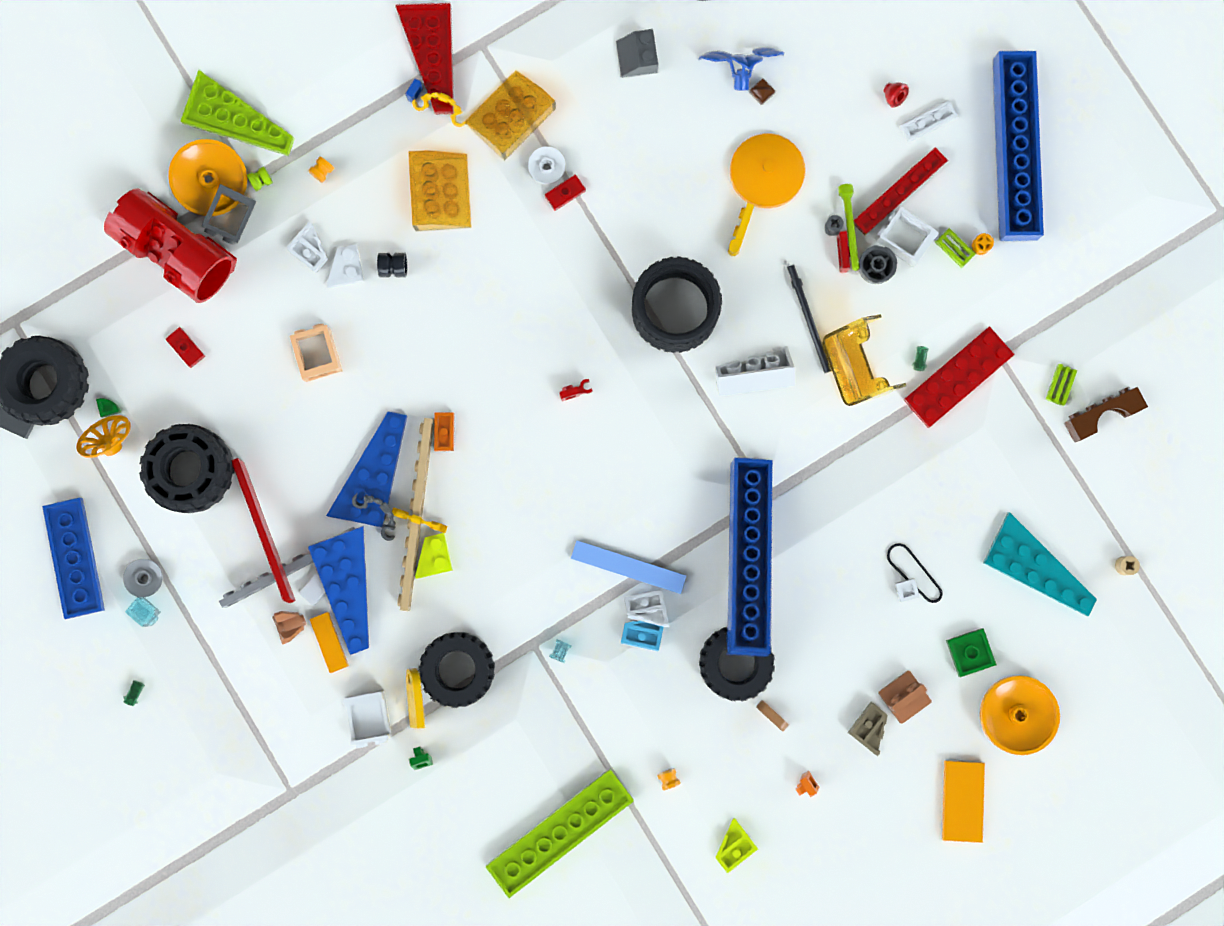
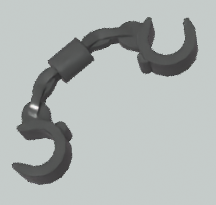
(384, 507)

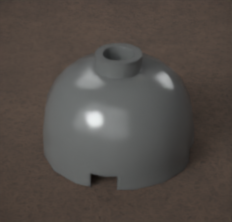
(877, 264)

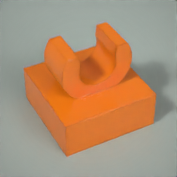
(807, 785)

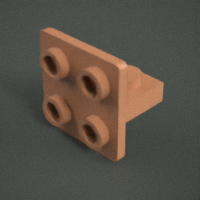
(905, 697)

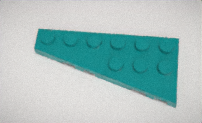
(1026, 560)

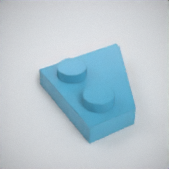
(642, 635)

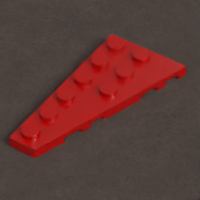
(430, 39)

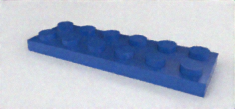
(73, 558)

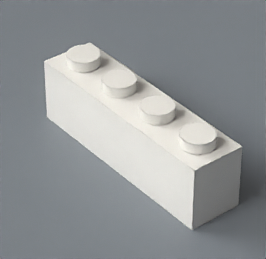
(756, 373)

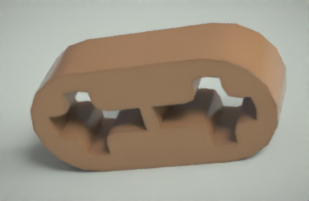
(772, 715)

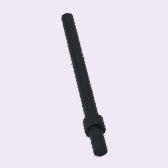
(797, 284)

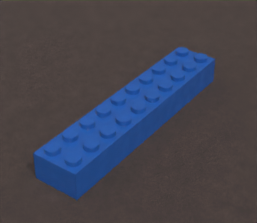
(1018, 146)
(750, 557)

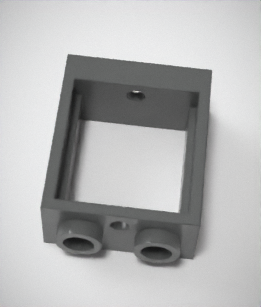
(242, 199)

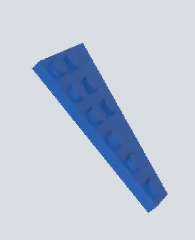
(372, 474)
(343, 576)

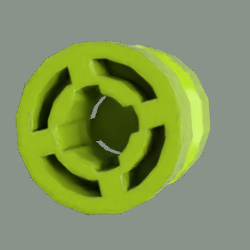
(256, 181)

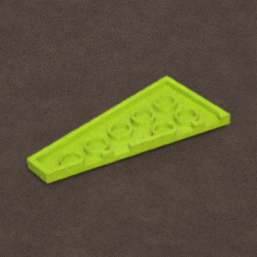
(223, 113)

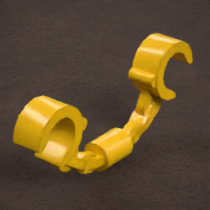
(442, 97)
(419, 520)

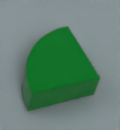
(107, 407)

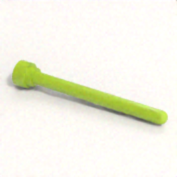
(845, 192)

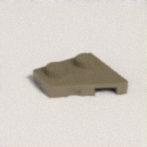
(870, 728)

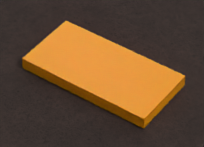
(963, 801)

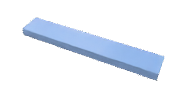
(628, 567)

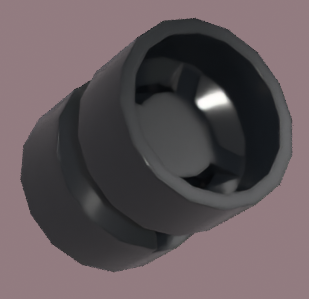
(391, 265)

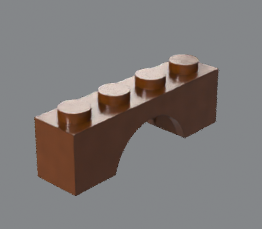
(1085, 424)

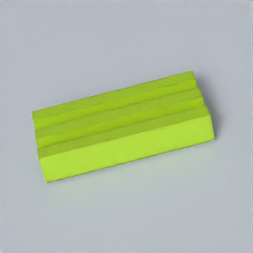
(950, 253)
(1068, 386)

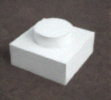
(907, 590)

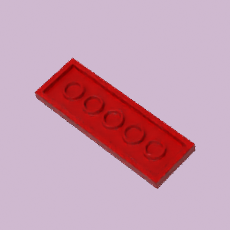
(958, 377)

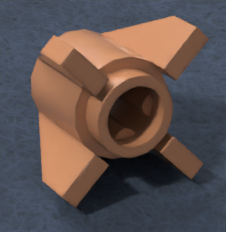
(288, 625)

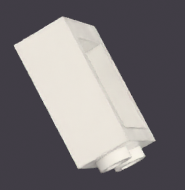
(929, 233)

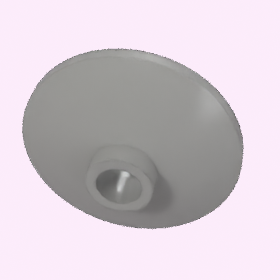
(134, 575)

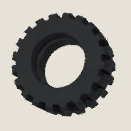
(430, 669)
(730, 689)

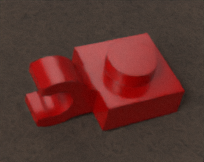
(572, 392)

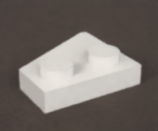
(308, 248)
(647, 608)

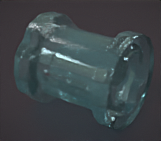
(560, 651)

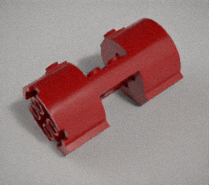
(152, 231)

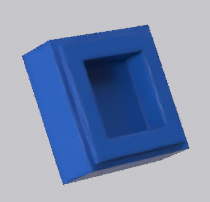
(414, 90)

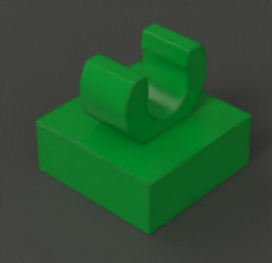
(420, 760)

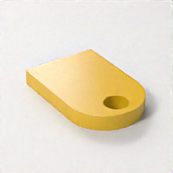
(414, 699)

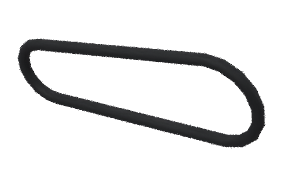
(902, 545)

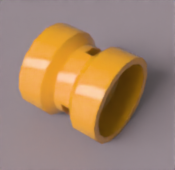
(321, 169)

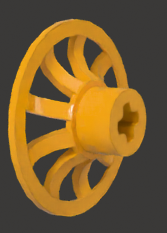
(108, 442)

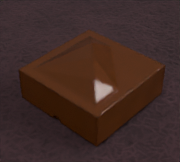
(762, 91)

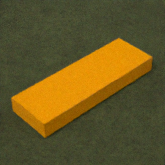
(329, 642)

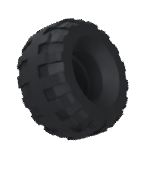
(16, 372)
(214, 474)

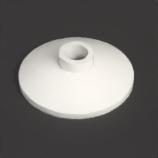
(546, 156)

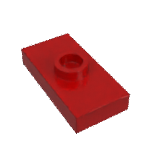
(565, 192)
(843, 252)
(185, 347)

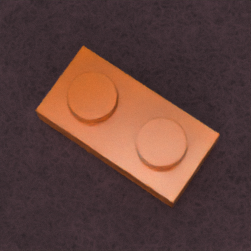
(444, 431)

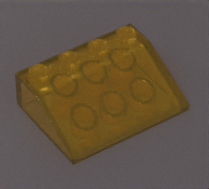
(511, 114)
(439, 190)

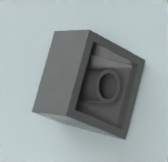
(637, 54)

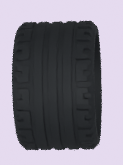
(683, 269)

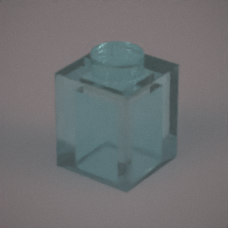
(143, 612)

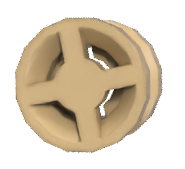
(1122, 565)

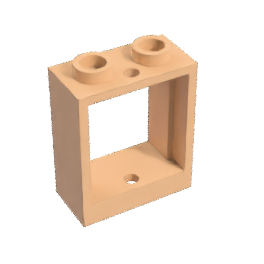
(323, 370)

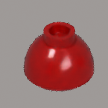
(896, 93)

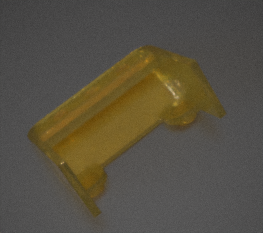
(851, 365)

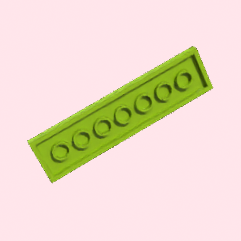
(559, 833)

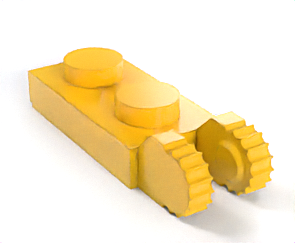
(739, 232)

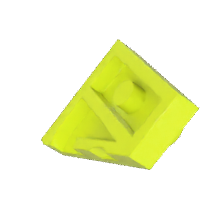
(434, 557)
(735, 847)

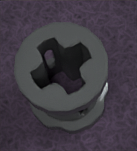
(831, 220)

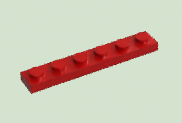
(900, 191)

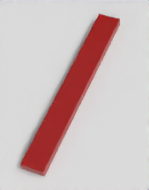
(263, 531)

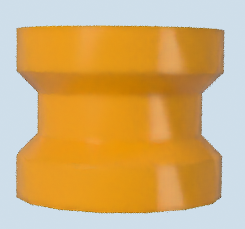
(985, 241)
(669, 779)

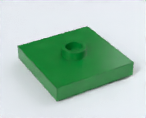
(971, 652)

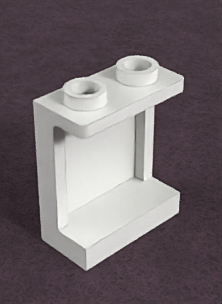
(368, 718)

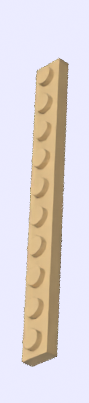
(416, 505)

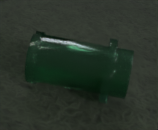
(920, 358)
(133, 693)

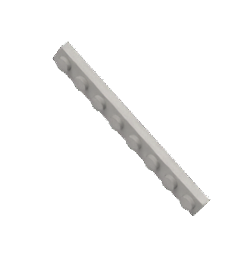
(265, 580)

